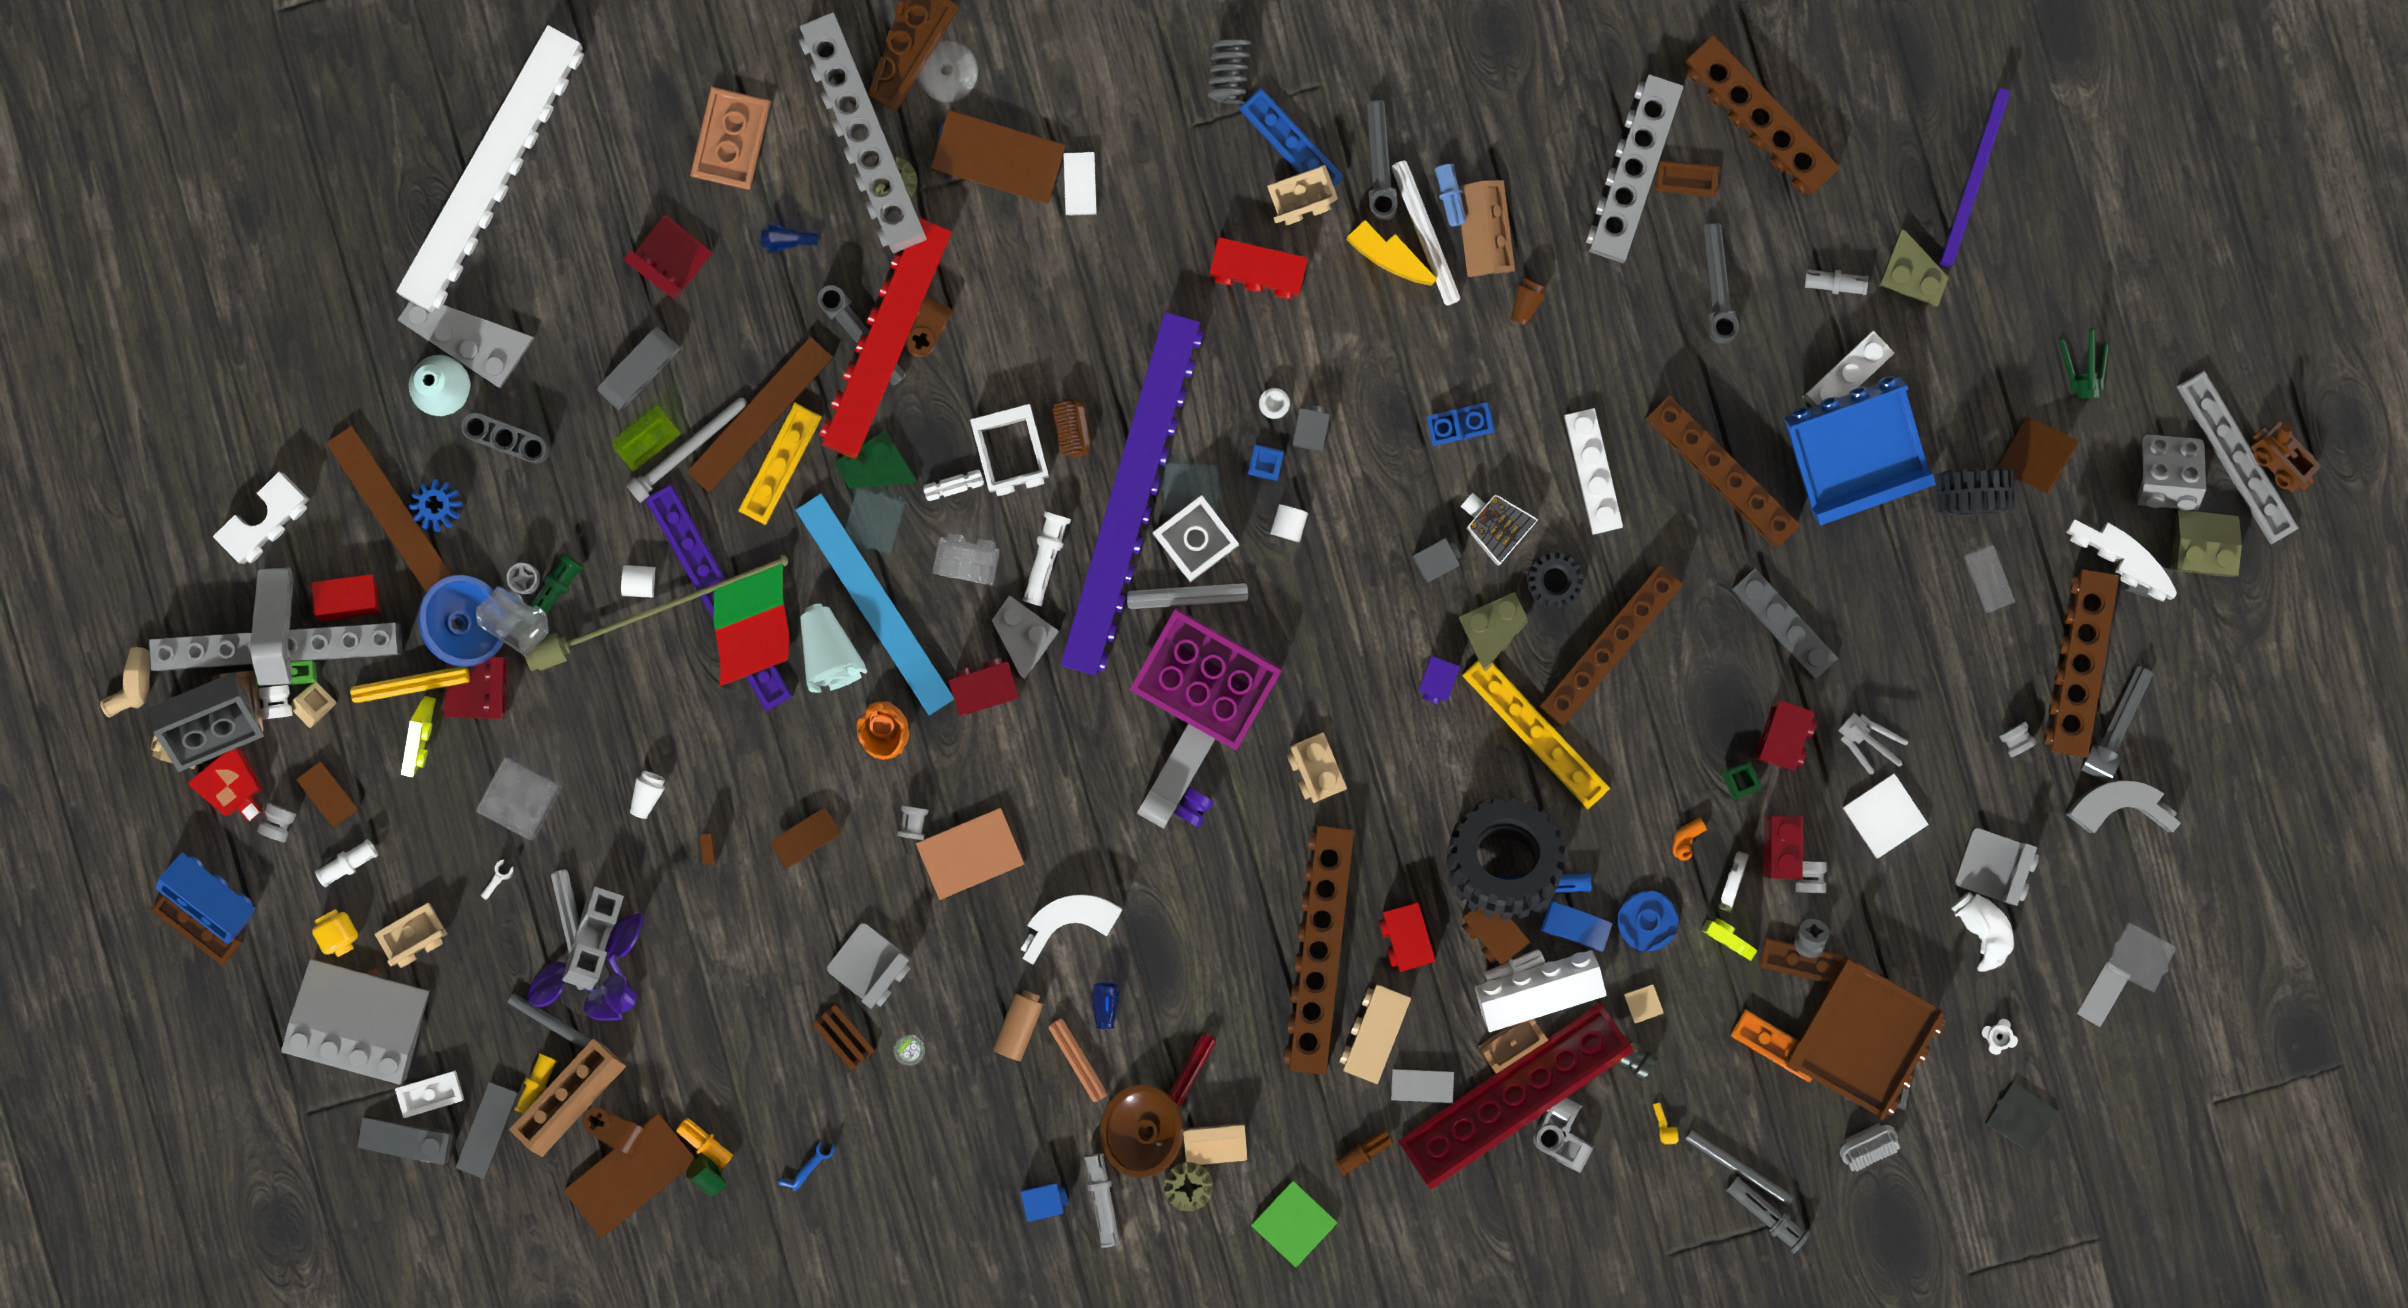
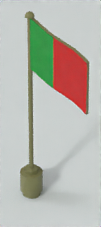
(747, 624)

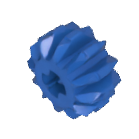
(430, 514)

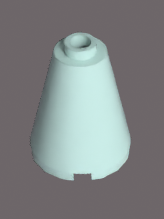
(448, 390)
(828, 651)

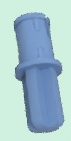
(1451, 194)

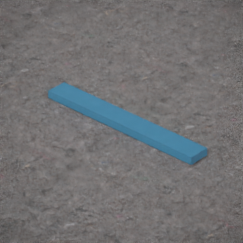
(875, 604)

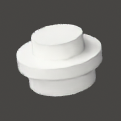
(1274, 403)

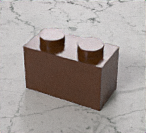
(1500, 937)

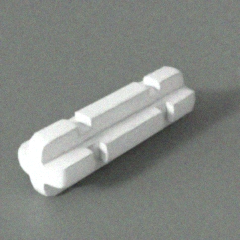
(953, 485)

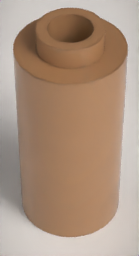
(1018, 1025)

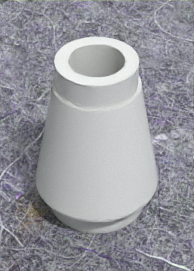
(646, 793)

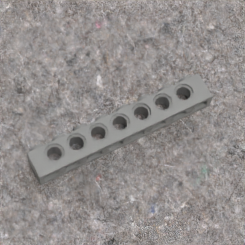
(827, 33)
(302, 646)

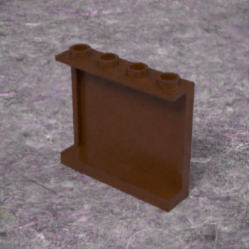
(1866, 1038)

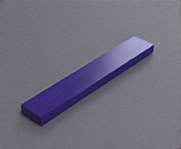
(1974, 177)

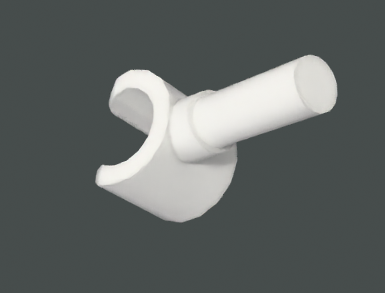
(496, 880)

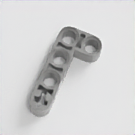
(272, 626)
(1176, 776)

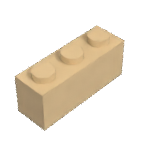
(1375, 1033)

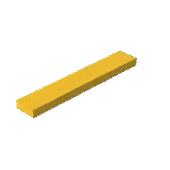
(1537, 733)

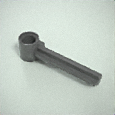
(1379, 161)
(1718, 284)
(852, 323)
(2102, 758)

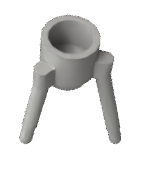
(1855, 730)

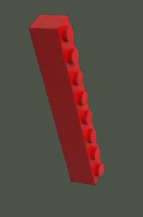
(884, 342)

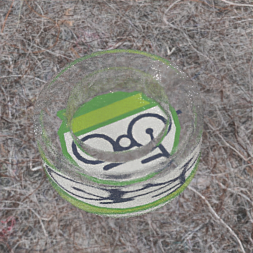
(909, 1050)

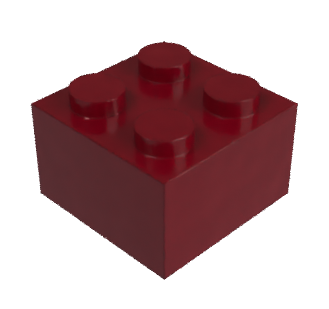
(984, 687)
(1785, 736)

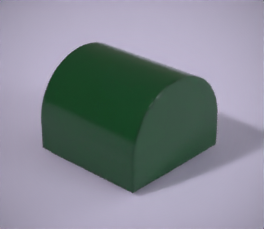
(1741, 780)
(706, 1175)

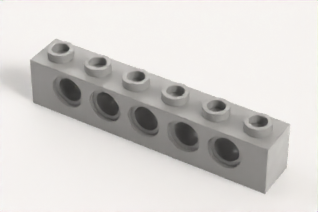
(1666, 96)

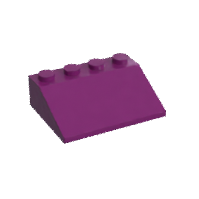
(1206, 679)

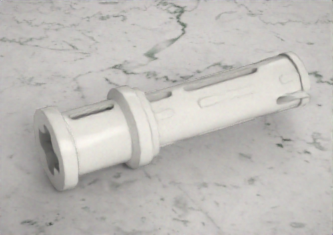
(1049, 544)

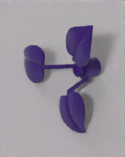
(613, 994)

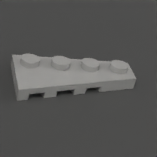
(473, 341)

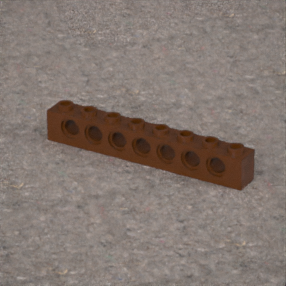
(1316, 1059)

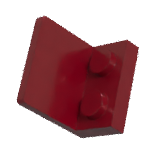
(669, 257)
(484, 693)

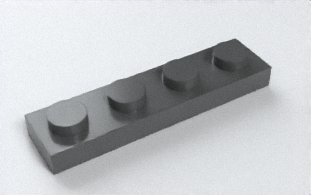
(1784, 623)

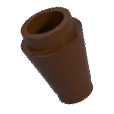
(1527, 300)

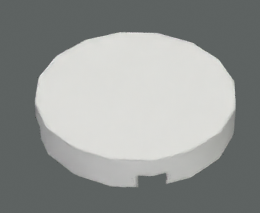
(1733, 881)

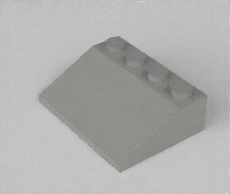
(355, 1022)

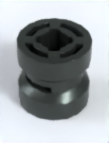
(1638, 1062)

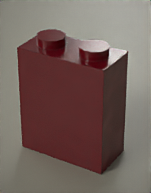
(1783, 847)

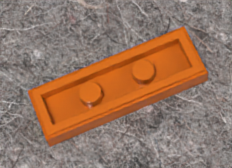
(1765, 1039)

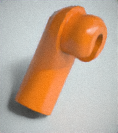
(1684, 838)

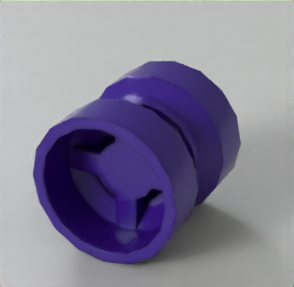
(1193, 807)

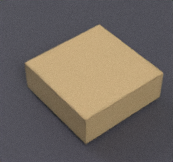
(1643, 1003)

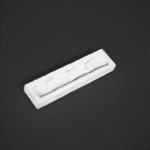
(1593, 471)

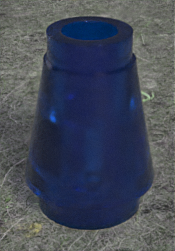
(1105, 1004)

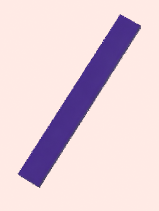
(704, 572)

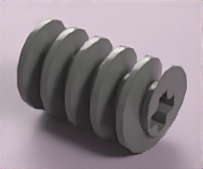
(1228, 70)

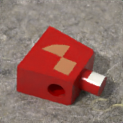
(230, 785)

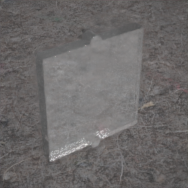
(2140, 957)

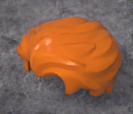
(883, 730)

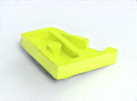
(418, 734)
(1724, 933)

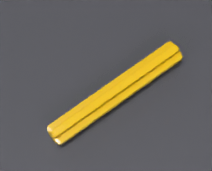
(410, 684)

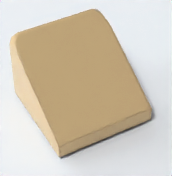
(312, 704)

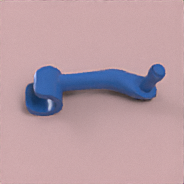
(807, 1168)

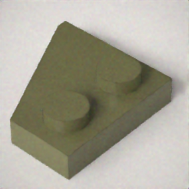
(1493, 627)

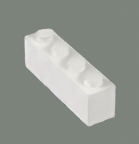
(1540, 990)

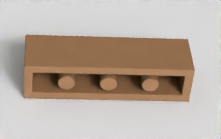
(567, 1097)

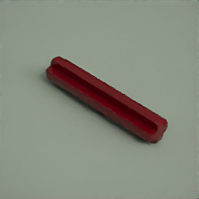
(1192, 1068)

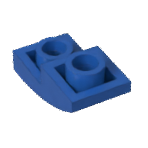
(1461, 424)
(1576, 926)

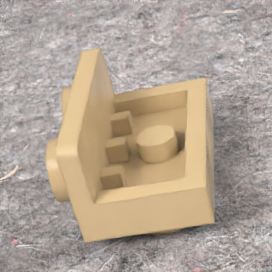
(1302, 194)
(410, 935)

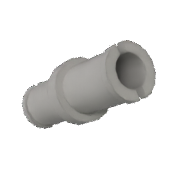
(1836, 282)

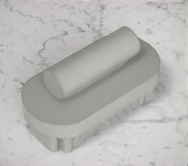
(1869, 1146)

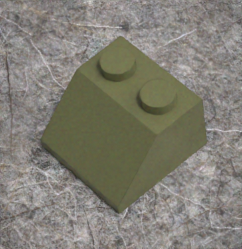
(2206, 544)

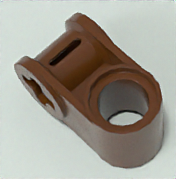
(929, 322)
(616, 1132)

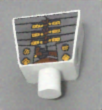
(1497, 525)

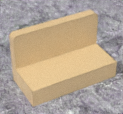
(1215, 1144)

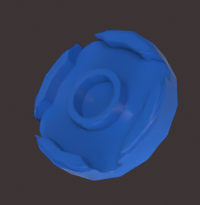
(1647, 921)

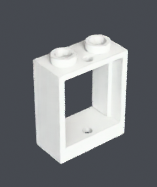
(1001, 419)

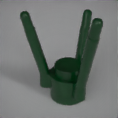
(2089, 383)

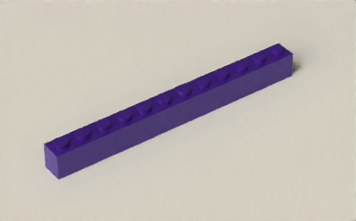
(1131, 493)

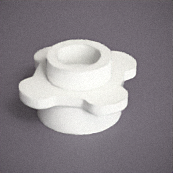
(2007, 1040)

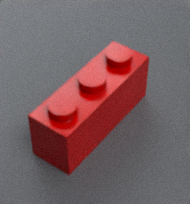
(1258, 268)

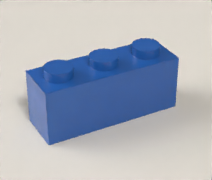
(205, 897)

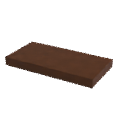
(998, 157)
(624, 1183)

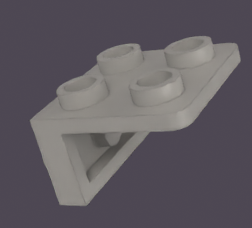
(2172, 472)
(1996, 866)
(869, 965)

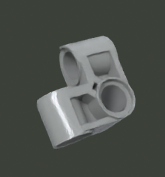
(1567, 1148)

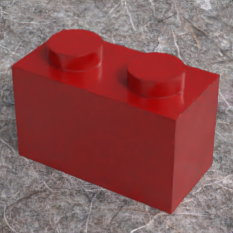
(1407, 936)

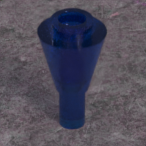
(780, 238)

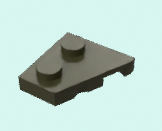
(1913, 272)

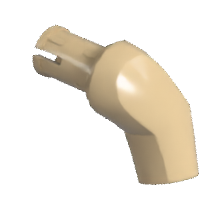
(135, 684)

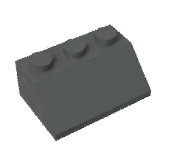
(205, 722)

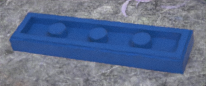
(1286, 135)

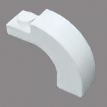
(1080, 908)

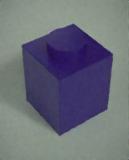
(1438, 680)

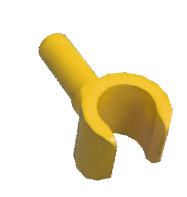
(1668, 1135)

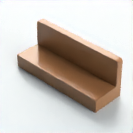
(1486, 229)

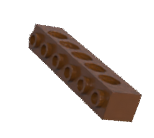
(1713, 54)
(1722, 472)
(2104, 589)
(1610, 645)

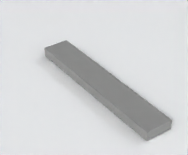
(2237, 457)

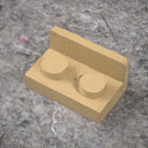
(1317, 768)

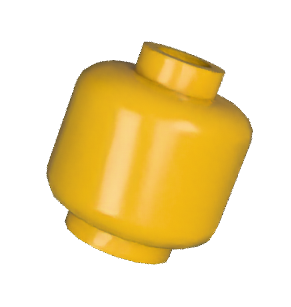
(335, 933)

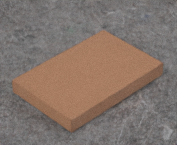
(730, 138)
(970, 853)

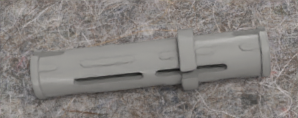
(1100, 1189)

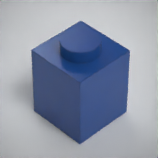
(1044, 1201)

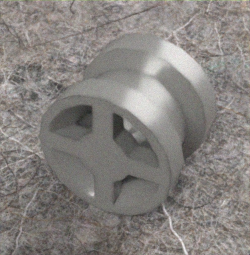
(2018, 739)

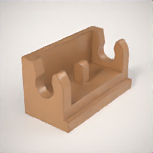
(1512, 1044)

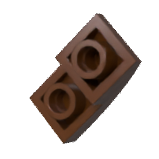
(805, 838)

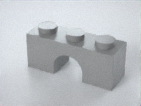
(591, 938)

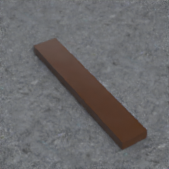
(760, 415)
(388, 508)

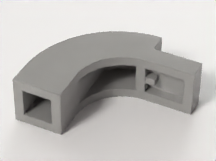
(2102, 800)

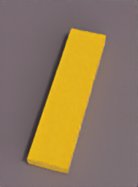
(780, 463)

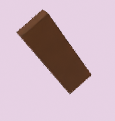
(195, 931)
(1784, 958)

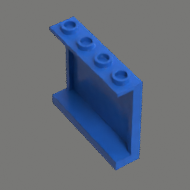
(1858, 450)

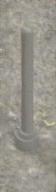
(642, 485)

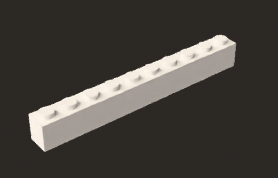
(490, 169)

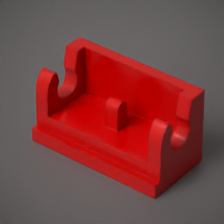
(345, 598)

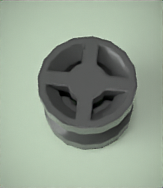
(1811, 938)

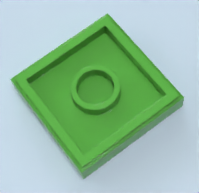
(1294, 1223)

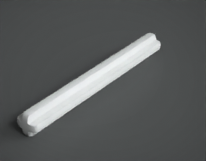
(1425, 232)

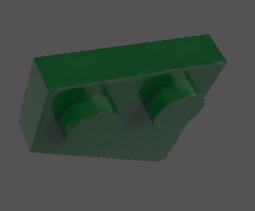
(875, 465)

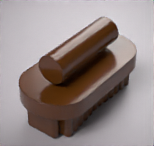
(1072, 428)

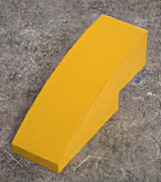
(1390, 255)

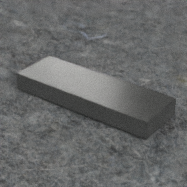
(487, 1130)

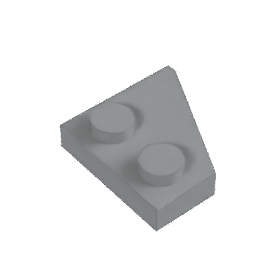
(1023, 634)

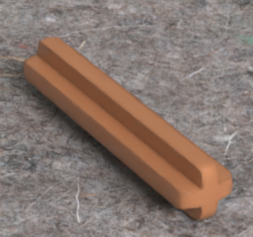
(1077, 1060)

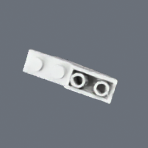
(2135, 564)

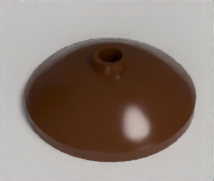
(1127, 1131)

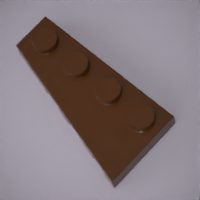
(909, 45)

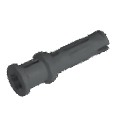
(1778, 1223)

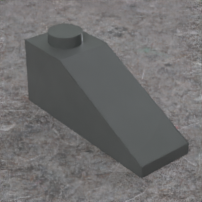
(406, 1140)

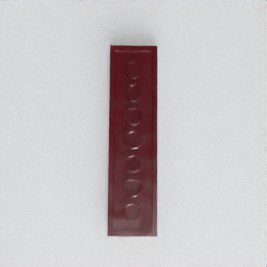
(1515, 1096)

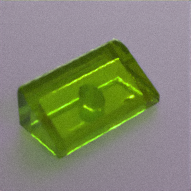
(645, 438)

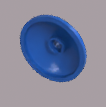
(456, 600)

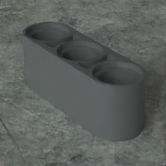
(638, 368)
(491, 433)

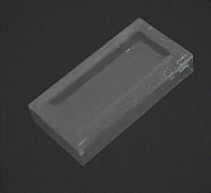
(1989, 579)

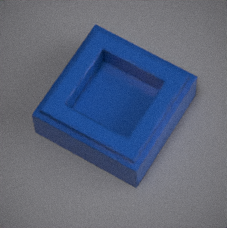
(1265, 462)

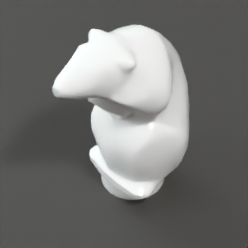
(1991, 926)

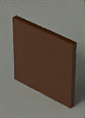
(2038, 454)

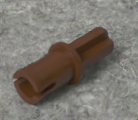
(1363, 1152)

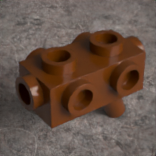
(2285, 457)

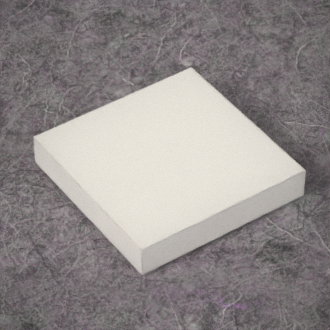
(1885, 816)

